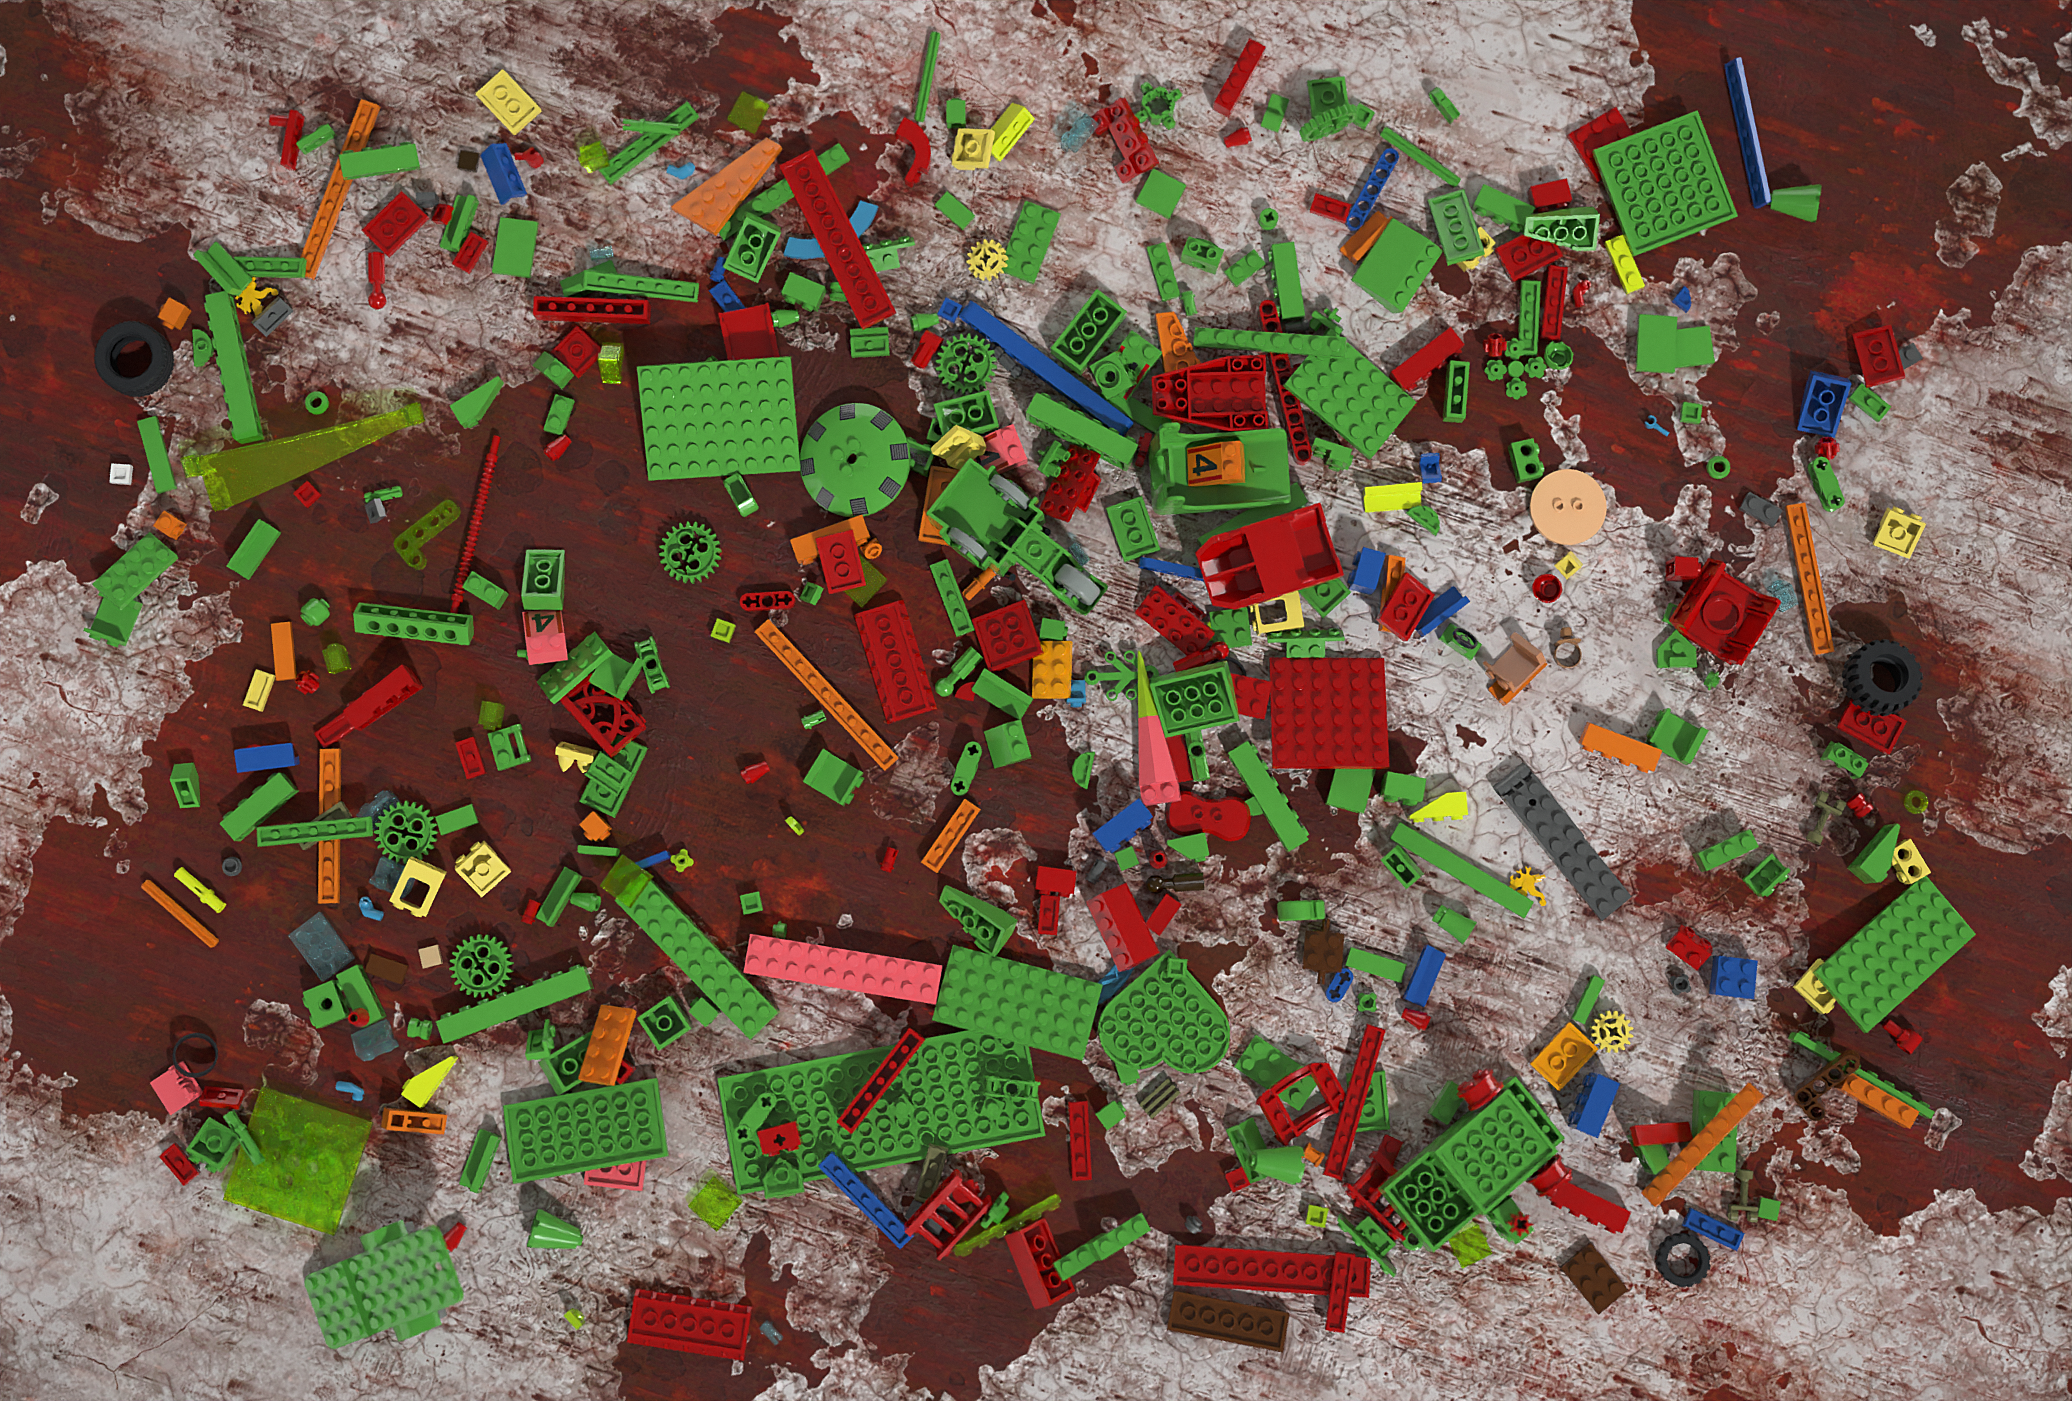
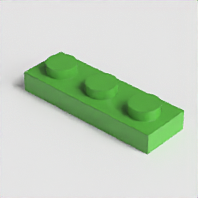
(1163, 272)

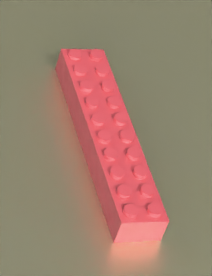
(843, 969)

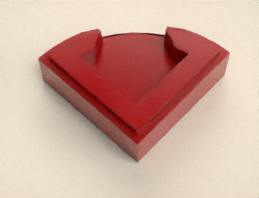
(965, 692)

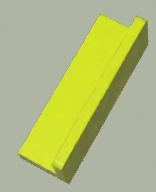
(1009, 129)
(1392, 497)

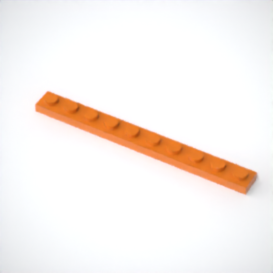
(337, 190)
(826, 695)

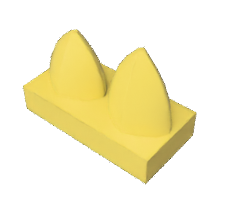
(568, 752)

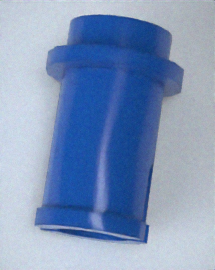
(718, 270)

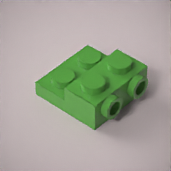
(1337, 456)
(213, 1146)

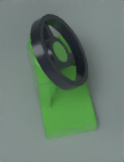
(1460, 641)

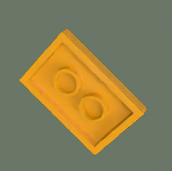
(1053, 671)
(1563, 1056)

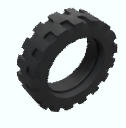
(1703, 1263)

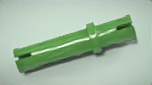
(651, 126)
(246, 1141)

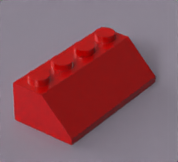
(1122, 927)
(1033, 1254)

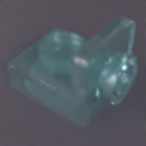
(1785, 593)

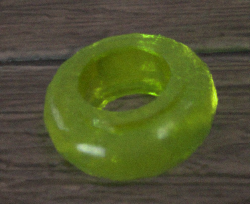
(1908, 802)

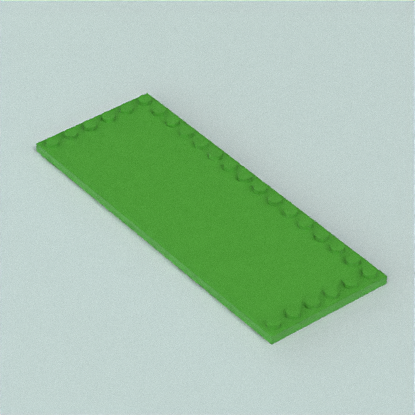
(940, 1081)

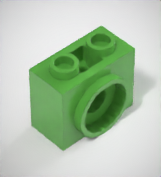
(1202, 254)
(1124, 376)
(315, 1001)

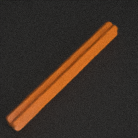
(179, 913)

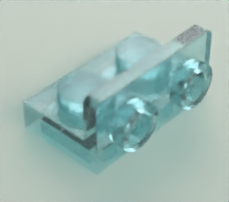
(374, 1040)

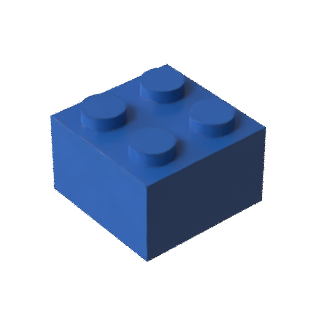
(1366, 571)
(1733, 977)

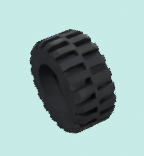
(1901, 666)

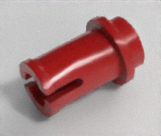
(889, 859)
(530, 912)

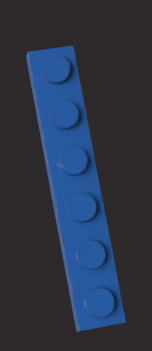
(864, 1199)

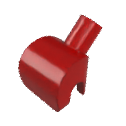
(531, 157)

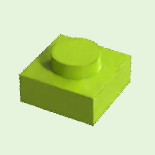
(723, 630)
(1316, 1216)
(575, 1318)

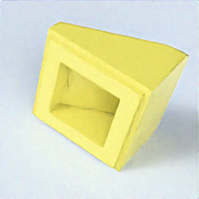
(1568, 565)

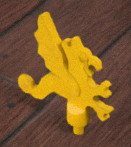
(250, 295)
(1527, 883)

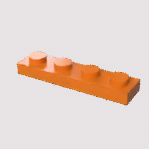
(1393, 570)
(950, 836)

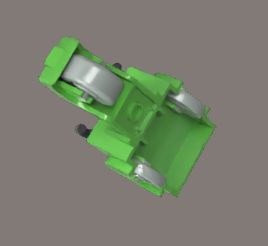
(999, 526)

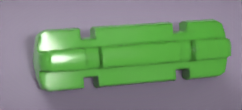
(384, 494)

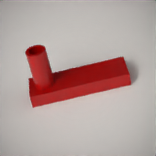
(294, 128)

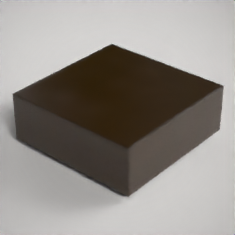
(468, 161)

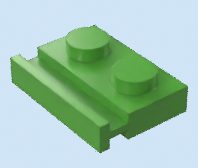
(869, 342)
(608, 774)

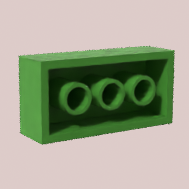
(1088, 332)
(1705, 1107)

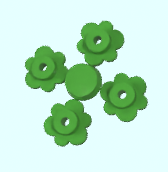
(1515, 369)

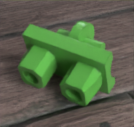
(1319, 318)
(1050, 458)

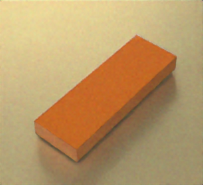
(283, 651)

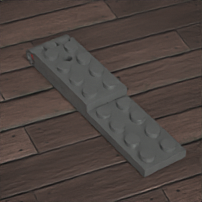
(1562, 841)

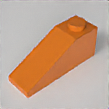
(413, 1121)

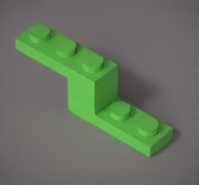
(1101, 1246)

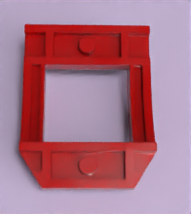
(1279, 1118)

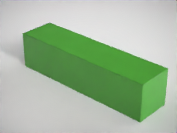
(1588, 999)

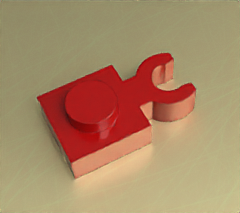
(1143, 444)

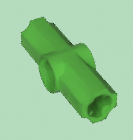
(1198, 763)

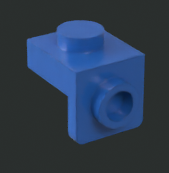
(1430, 468)

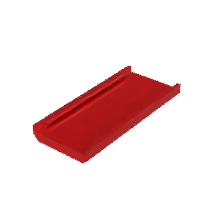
(749, 333)
(895, 661)
(689, 1324)

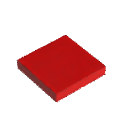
(577, 351)

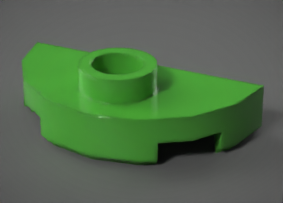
(202, 348)
(1425, 517)
(1082, 769)

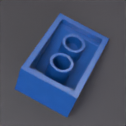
(1823, 403)

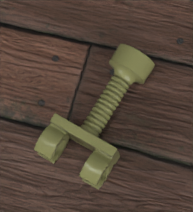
(1815, 835)
(1752, 1214)

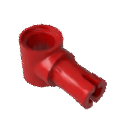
(1906, 1039)

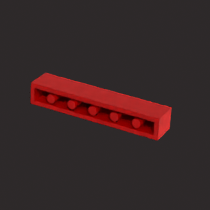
(591, 310)
(881, 1080)

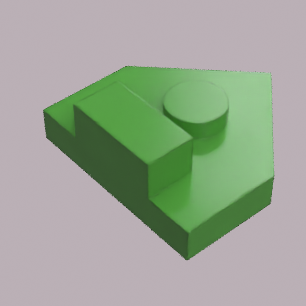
(1676, 652)
(782, 1180)
(997, 1211)

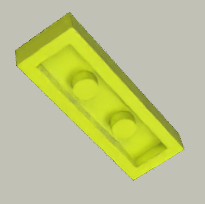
(1624, 264)

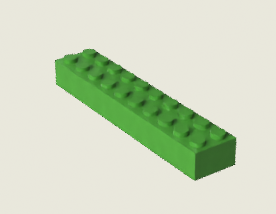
(701, 960)

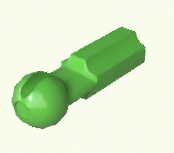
(960, 669)

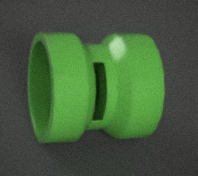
(419, 1028)

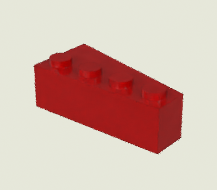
(383, 697)

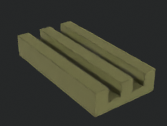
(1162, 1106)

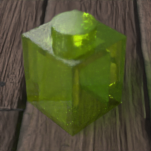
(594, 156)
(336, 658)
(491, 715)

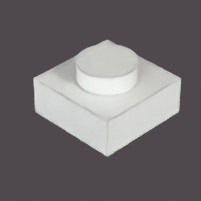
(121, 474)

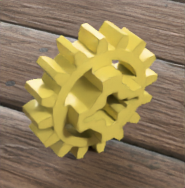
(980, 256)
(1606, 1038)

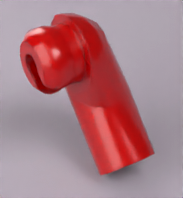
(1578, 292)

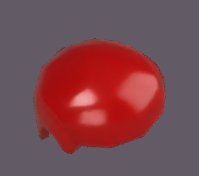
(1547, 588)

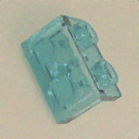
(1079, 133)
(375, 808)
(387, 876)

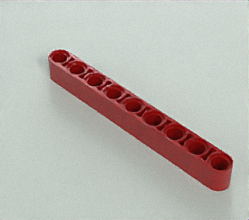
(1282, 392)

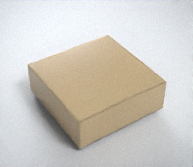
(430, 956)

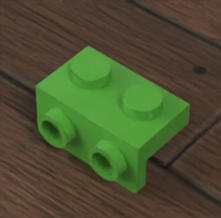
(1766, 876)
(540, 1042)

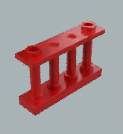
(1378, 1163)
(941, 1196)

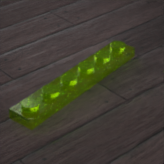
(1014, 1222)

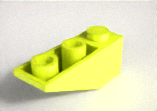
(1447, 805)

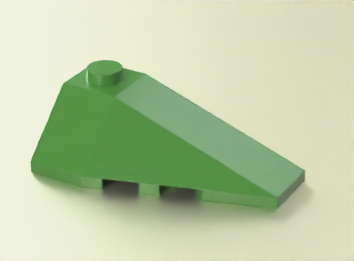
(1565, 227)
(985, 922)

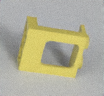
(1293, 612)
(424, 872)

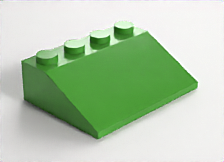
(1396, 266)
(1195, 699)

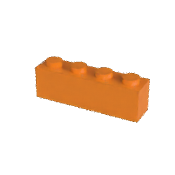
(806, 547)
(1619, 746)
(1878, 1100)

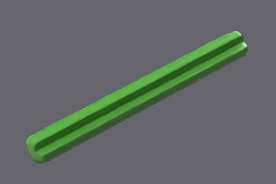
(927, 76)
(1420, 157)

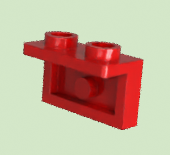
(1690, 947)

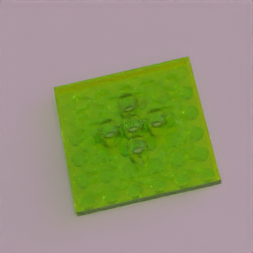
(332, 1142)

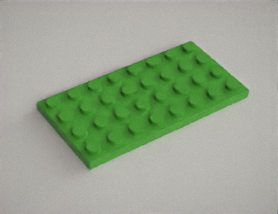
(1894, 953)
(1017, 1002)
(585, 1131)

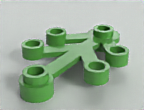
(1124, 675)

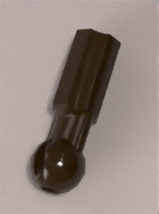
(1179, 883)

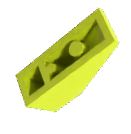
(424, 1085)

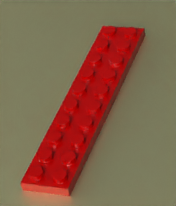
(837, 239)
(1263, 1270)

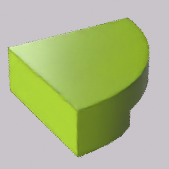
(794, 825)

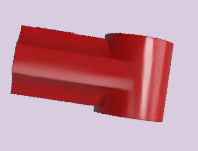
(929, 344)

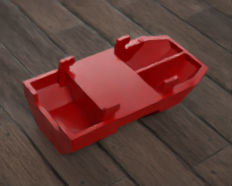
(1269, 559)

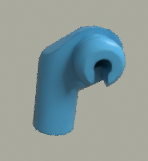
(682, 172)
(368, 910)
(351, 1088)

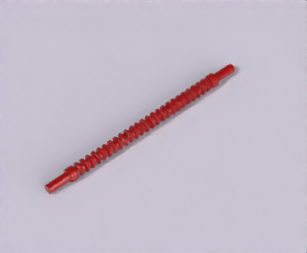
(491, 458)

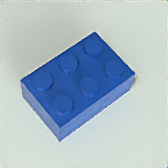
(1123, 826)
(1593, 1104)

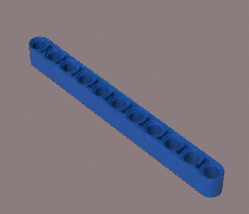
(1045, 368)

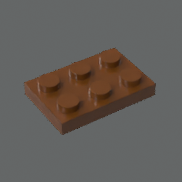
(1594, 1278)

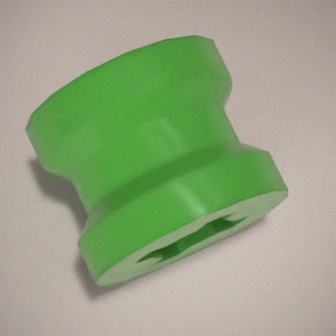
(1268, 223)
(837, 293)

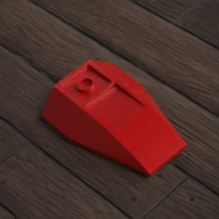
(1215, 394)

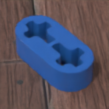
(1343, 987)

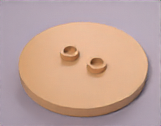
(1567, 507)

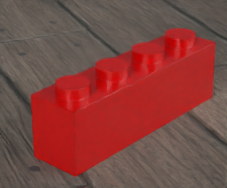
(1239, 78)
(1426, 360)
(1592, 1206)

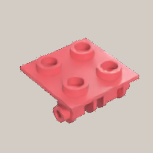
(176, 1089)

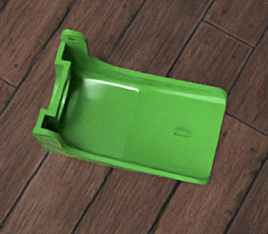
(1265, 472)

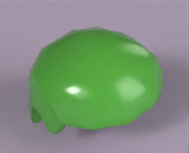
(1558, 356)

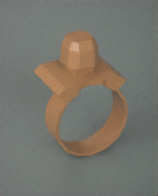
(1566, 634)

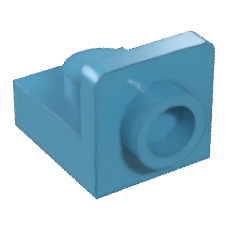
(1078, 693)

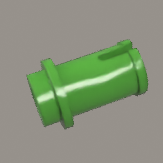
(1189, 303)
(813, 719)

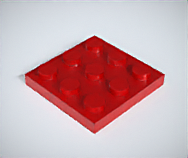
(1596, 134)
(1007, 636)

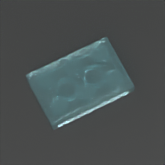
(321, 946)

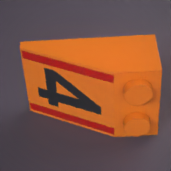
(1216, 464)

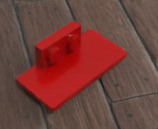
(1073, 486)
(1176, 620)

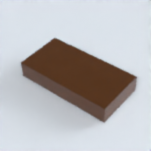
(386, 968)

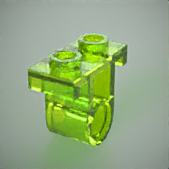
(611, 362)

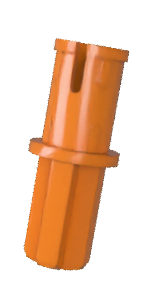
(978, 583)

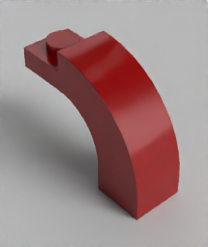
(915, 137)

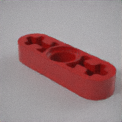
(753, 607)

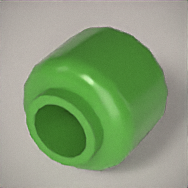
(315, 612)

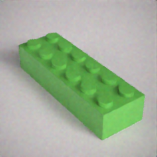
(1081, 431)

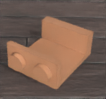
(1516, 664)

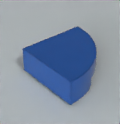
(1683, 299)

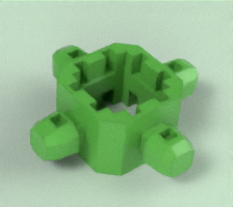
(1149, 95)

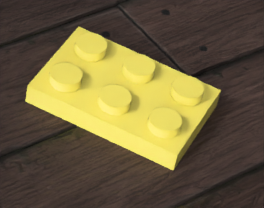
(508, 102)

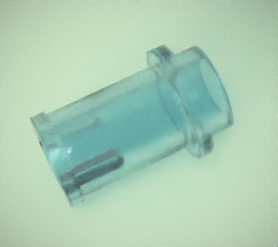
(601, 253)
(1079, 553)
(769, 1331)

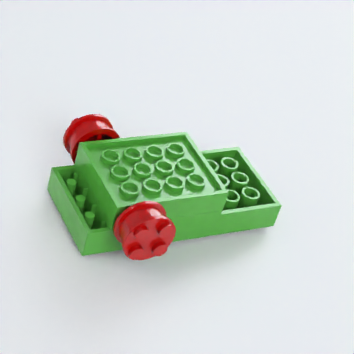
(1478, 1161)

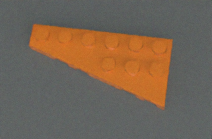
(723, 193)
(1174, 345)

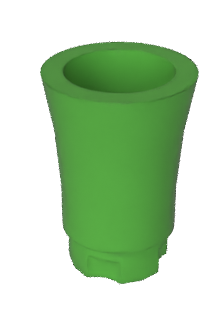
(1454, 923)

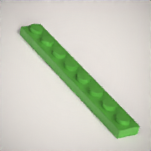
(779, 193)
(1270, 342)
(1820, 1050)

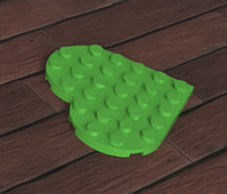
(1164, 1021)

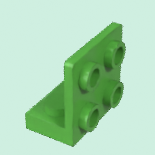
(616, 675)

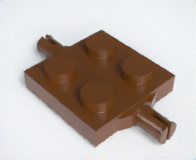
(1323, 951)

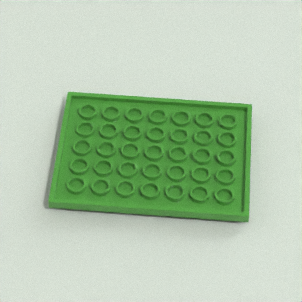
(719, 418)

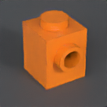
(173, 314)
(170, 525)
(595, 827)

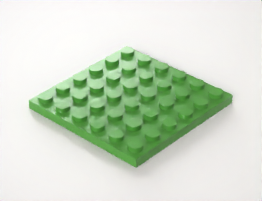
(1664, 183)

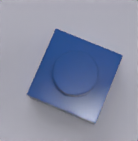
(949, 310)

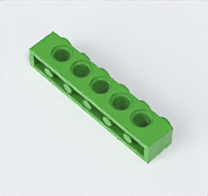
(413, 623)

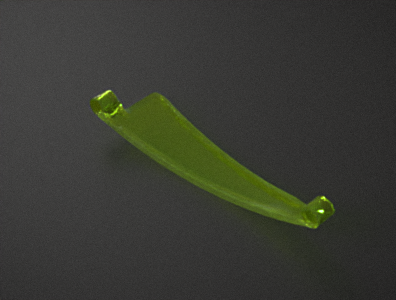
(254, 469)

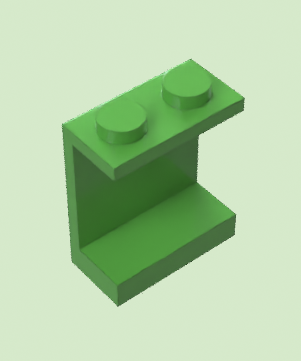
(113, 623)
(1675, 737)
(834, 778)

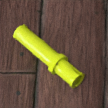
(207, 896)

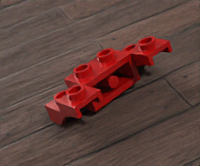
(1129, 138)

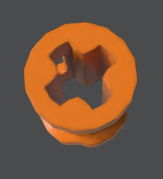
(1313, 1154)

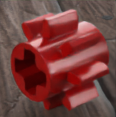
(1494, 344)
(1827, 448)
(307, 682)
(1525, 1223)

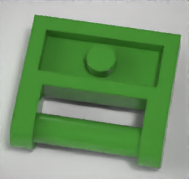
(503, 748)

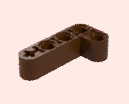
(1829, 1080)

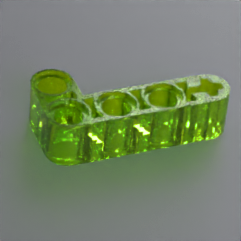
(429, 532)

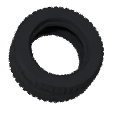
(117, 338)

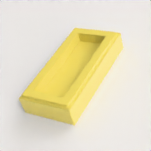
(259, 690)

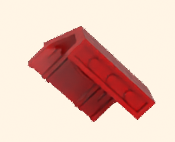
(1723, 614)

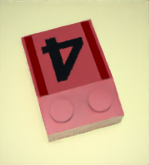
(1002, 450)
(544, 636)

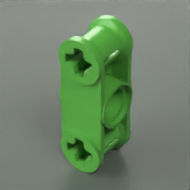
(1826, 484)
(655, 677)
(966, 768)
(1022, 1092)
(755, 1117)

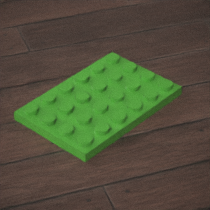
(1351, 397)

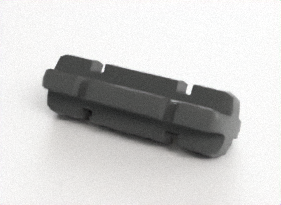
(1007, 362)

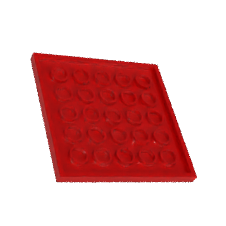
(1328, 713)

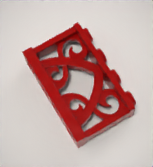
(604, 740)

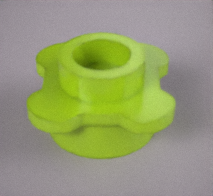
(682, 855)

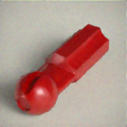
(376, 277)
(1218, 650)

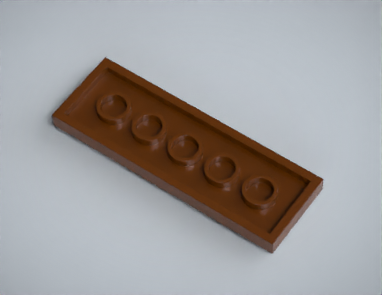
(1228, 1321)

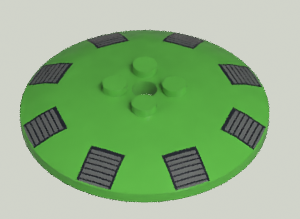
(879, 467)

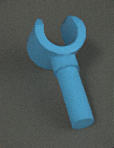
(1655, 425)

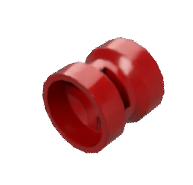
(1859, 805)

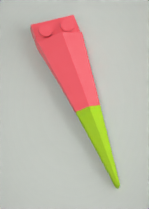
(1156, 770)

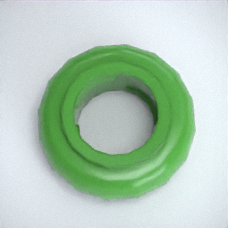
(322, 408)
(1710, 467)
(1406, 1244)

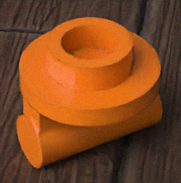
(871, 549)

